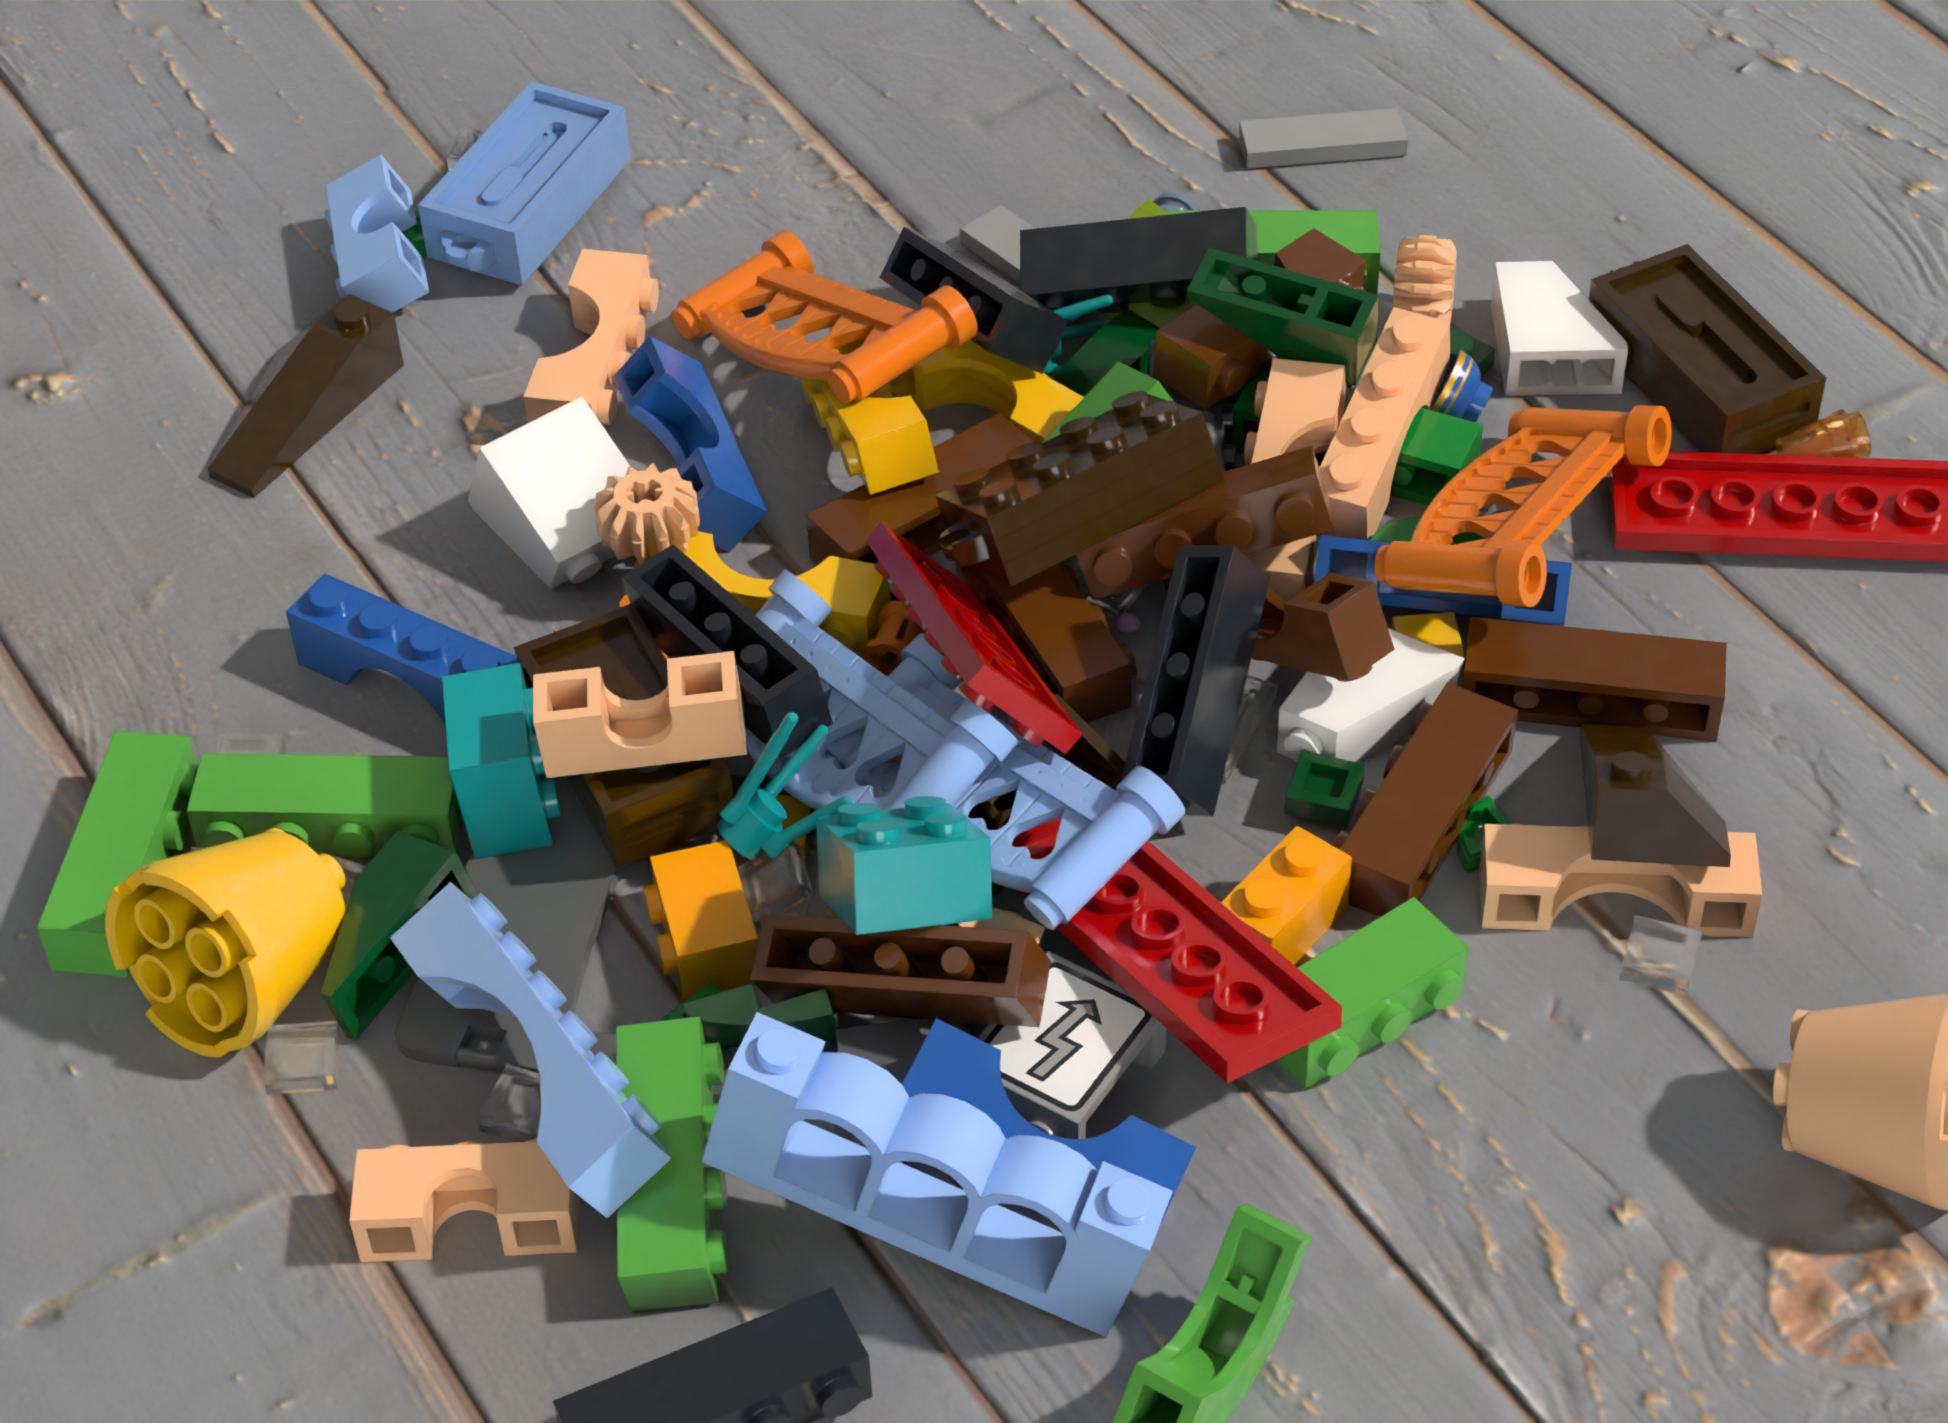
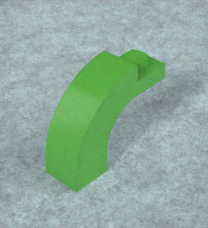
(1228, 1331)

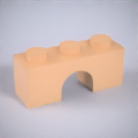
(593, 731)
(410, 1191)

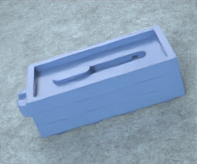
(525, 183)

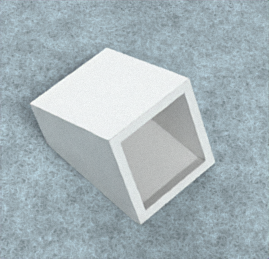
(542, 491)

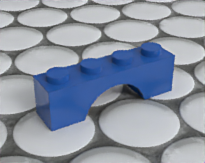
(680, 407)
(1357, 560)
(349, 629)
(970, 1071)

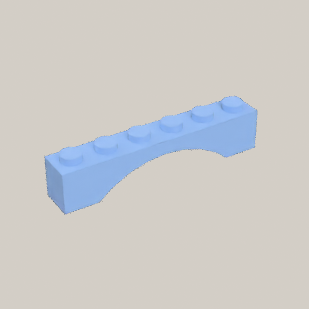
(586, 1123)

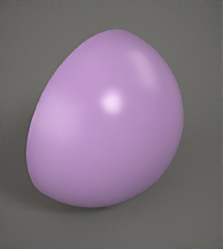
(1128, 622)

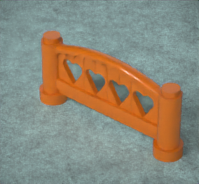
(786, 279)
(1511, 556)

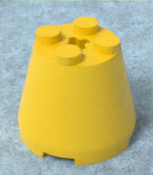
(226, 935)

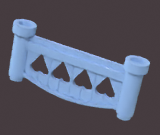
(937, 755)
(1097, 824)

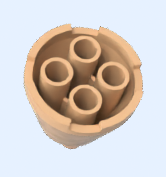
(1872, 1093)

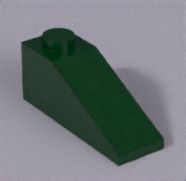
(1289, 310)
(385, 895)

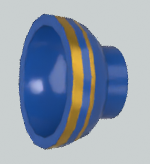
(1461, 390)

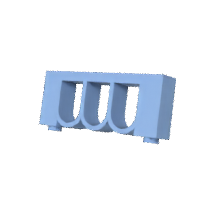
(1076, 1273)

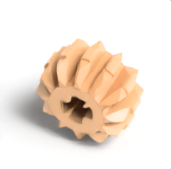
(1425, 276)
(646, 513)

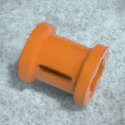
(890, 638)

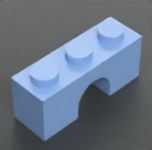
(367, 223)

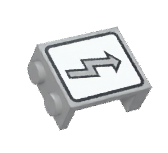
(1078, 1052)

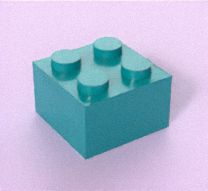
(498, 761)
(903, 866)

